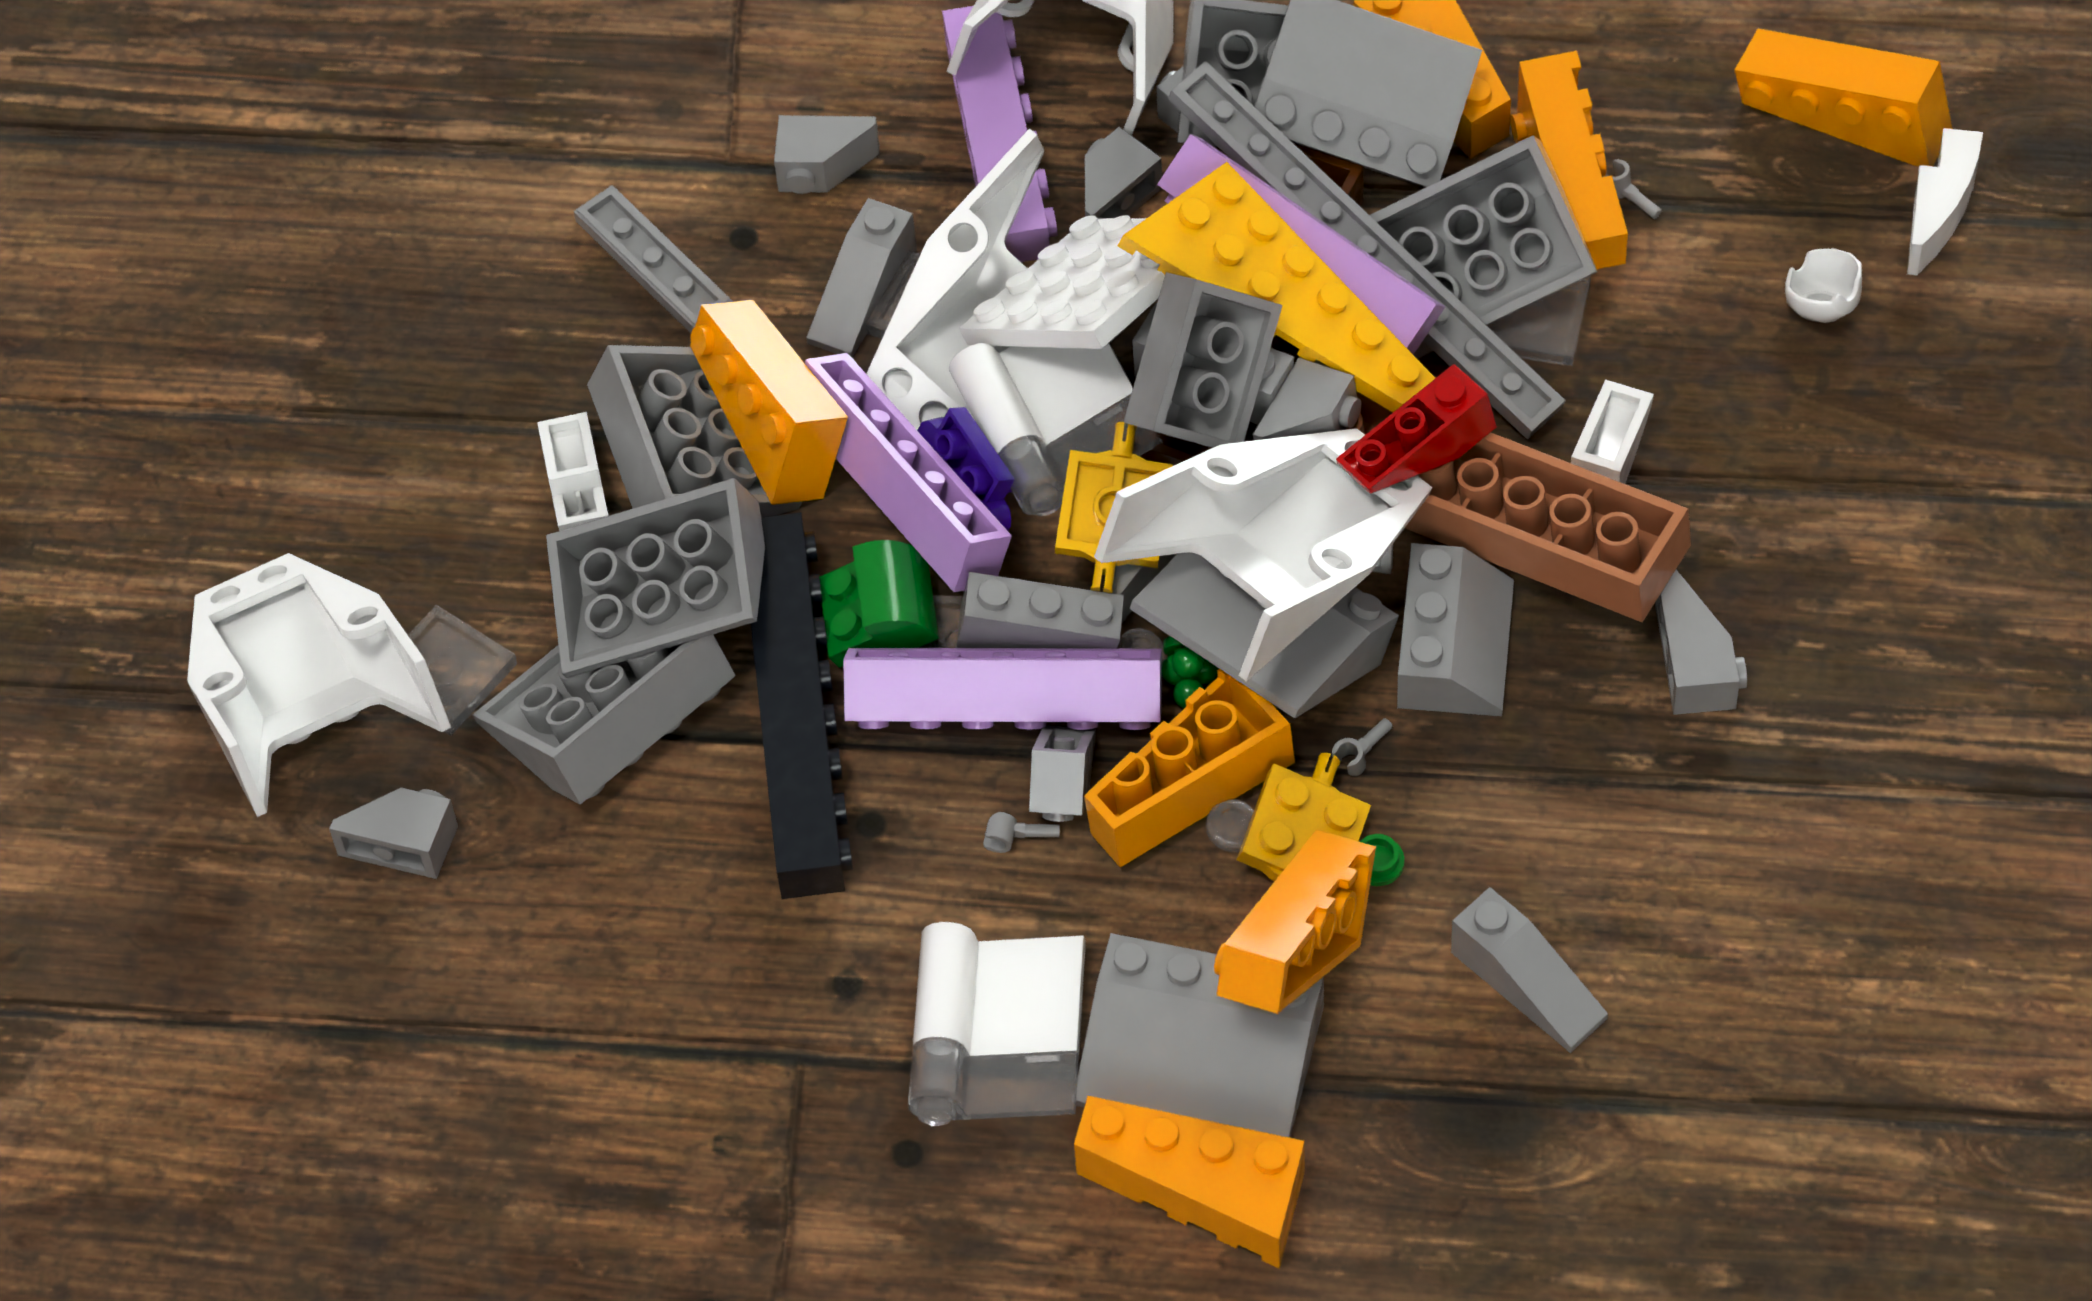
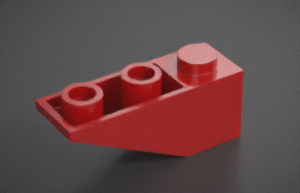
(1422, 433)

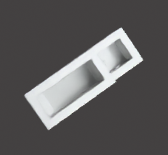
(1942, 196)
(1613, 431)
(572, 470)

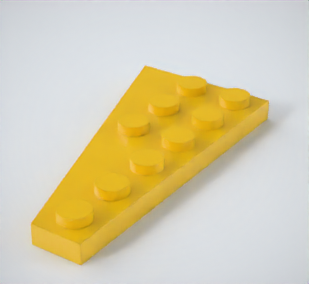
(1238, 242)

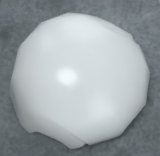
(1825, 285)

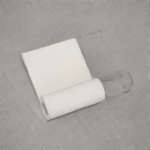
(1041, 406)
(995, 1026)

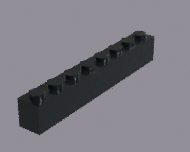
(794, 716)

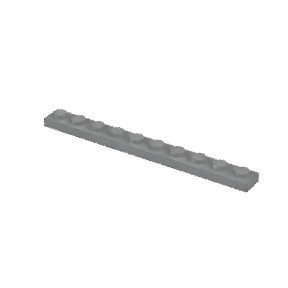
(1456, 335)

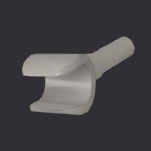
(1626, 189)
(1360, 747)
(1004, 827)

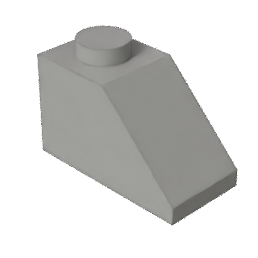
(822, 150)
(1119, 175)
(1311, 402)
(1061, 772)
(399, 831)

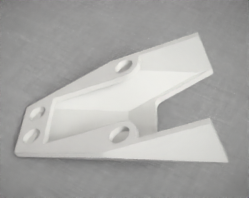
(1148, 32)
(954, 274)
(1272, 521)
(294, 654)

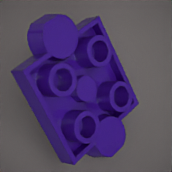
(971, 458)

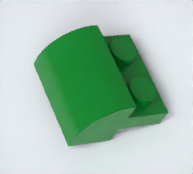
(878, 600)

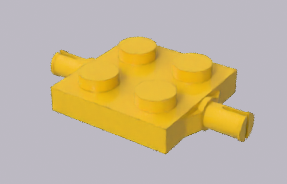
(1088, 498)
(1292, 810)

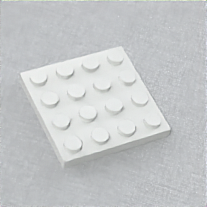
(1073, 294)

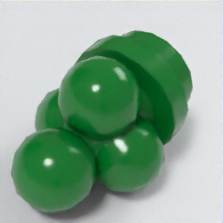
(1185, 670)

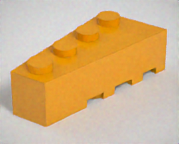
(1849, 92)
(1488, 105)
(1562, 120)
(770, 399)
(1190, 765)
(1299, 925)
(1196, 1170)

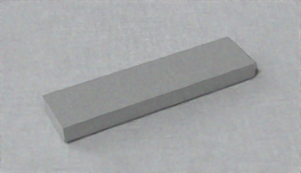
(648, 256)

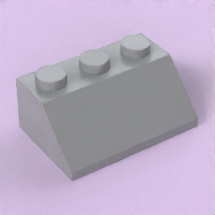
(1202, 362)
(1454, 632)

